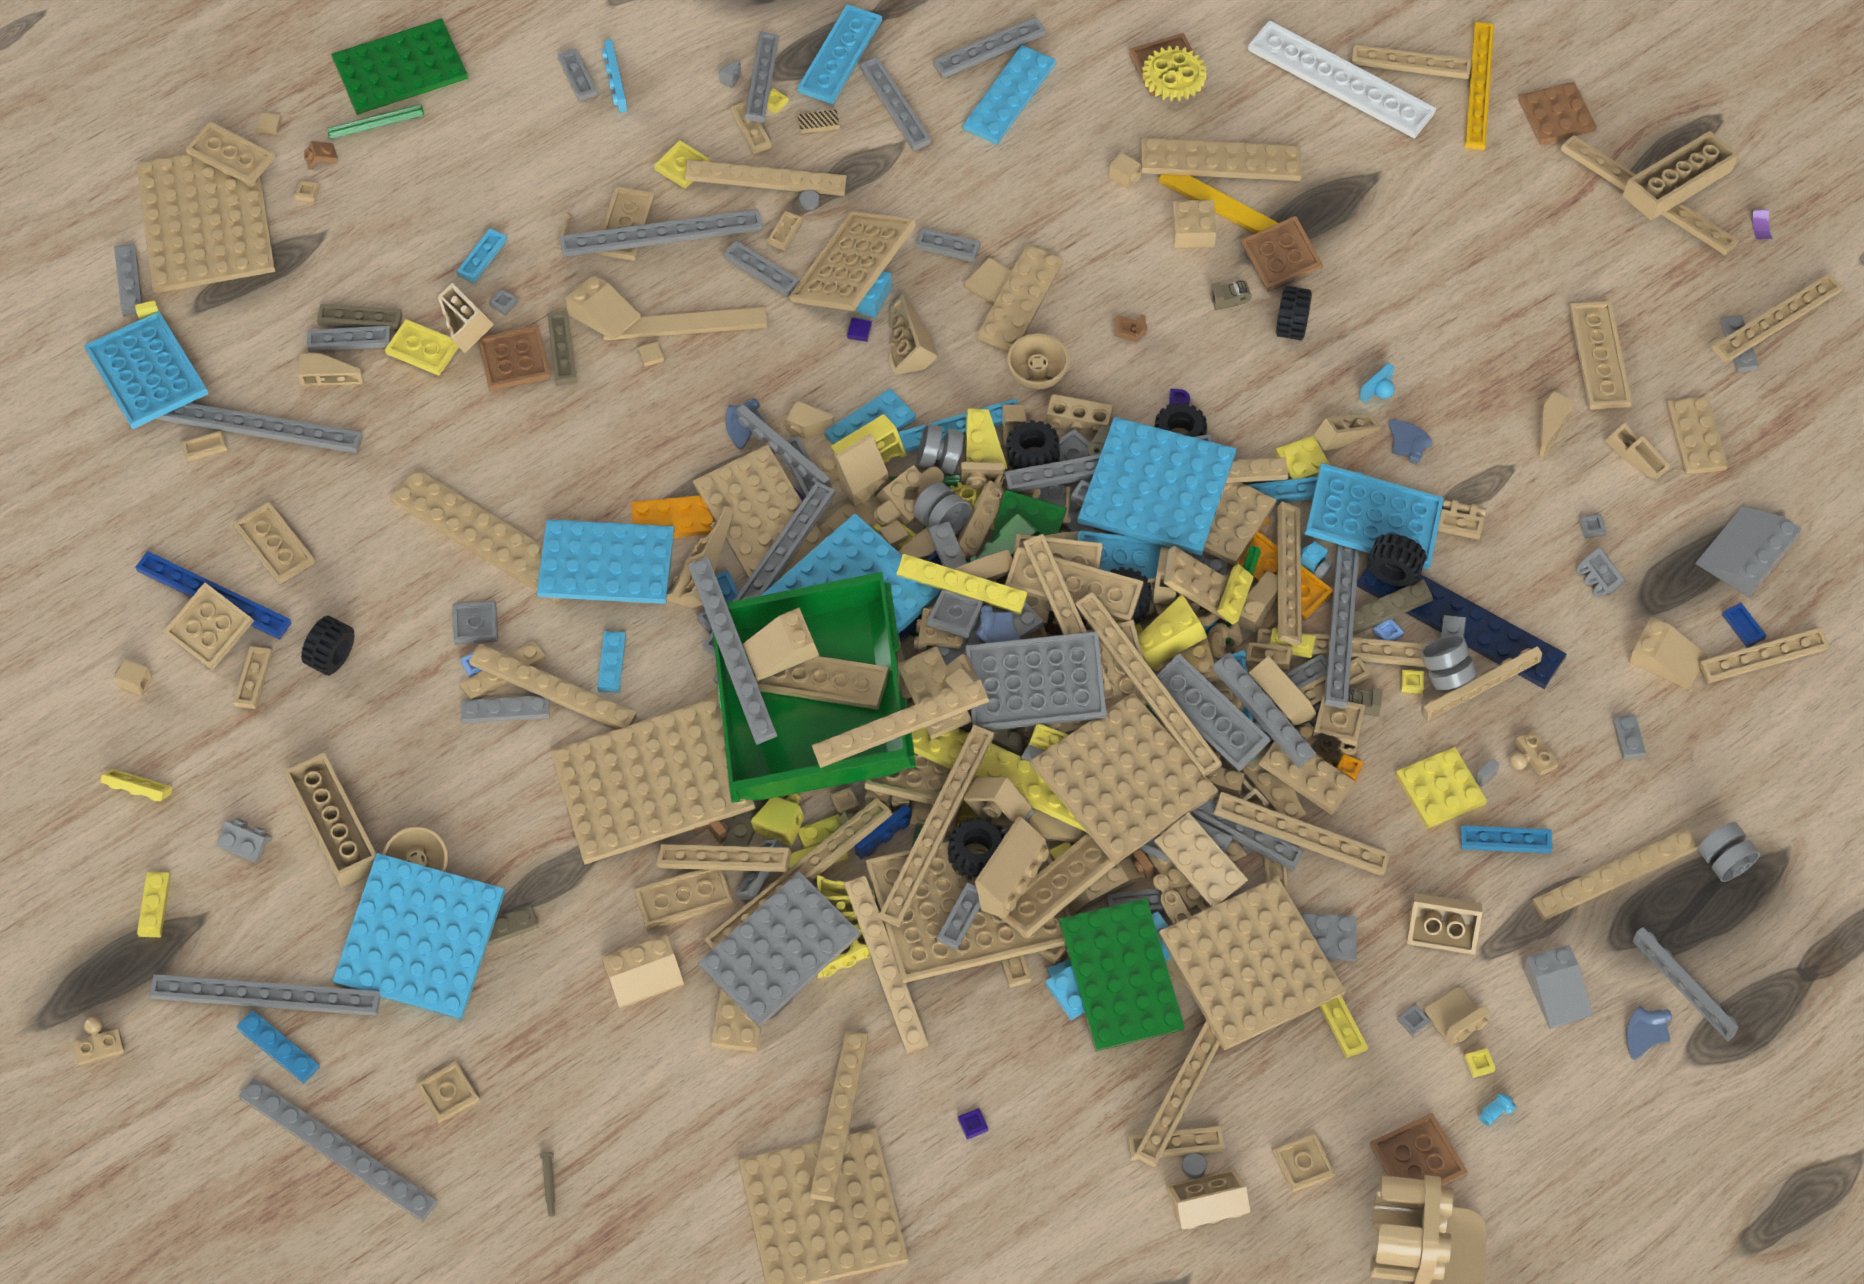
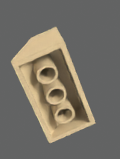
(1011, 869)

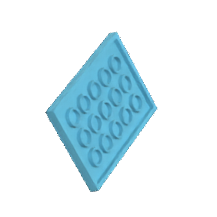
(145, 370)
(1360, 508)
(606, 561)

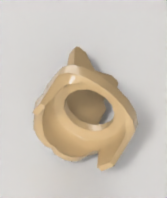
(1217, 639)

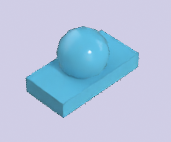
(1379, 384)

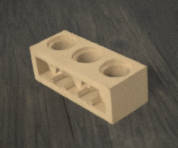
(1072, 408)

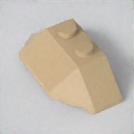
(1115, 879)

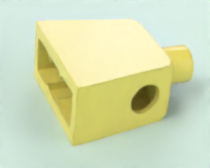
(779, 819)

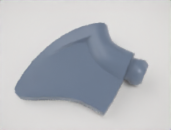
(737, 433)
(1409, 440)
(995, 626)
(1647, 1030)

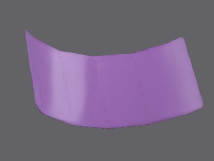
(1761, 224)

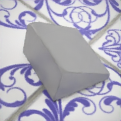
(730, 74)

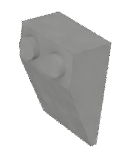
(1558, 986)

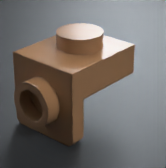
(320, 153)
(1130, 328)
(717, 828)
(1143, 864)

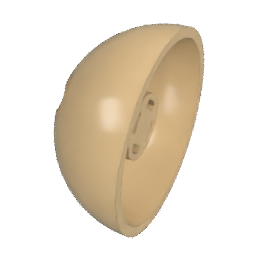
(1038, 361)
(419, 843)

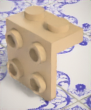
(933, 636)
(1457, 1016)

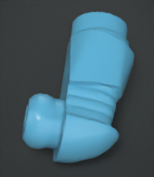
(1496, 1108)

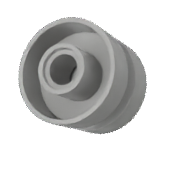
(946, 450)
(941, 504)
(1449, 662)
(1728, 851)

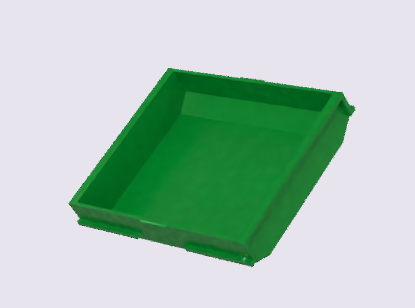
(847, 622)

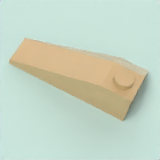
(910, 341)

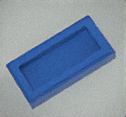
(1744, 625)

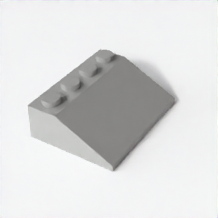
(1749, 549)

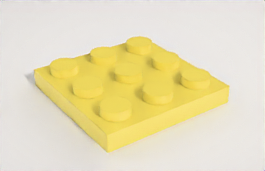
(1441, 787)

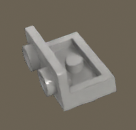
(243, 840)

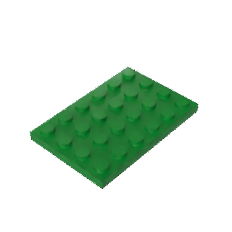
(399, 66)
(1121, 974)

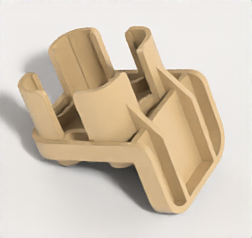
(1425, 1235)

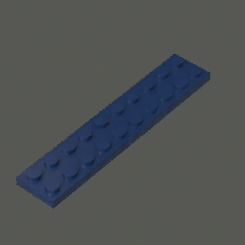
(1483, 630)

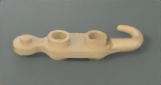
(1170, 900)

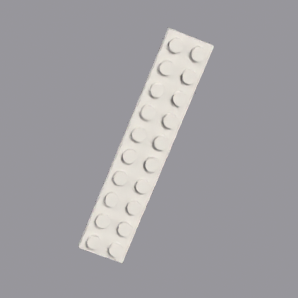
(1342, 79)

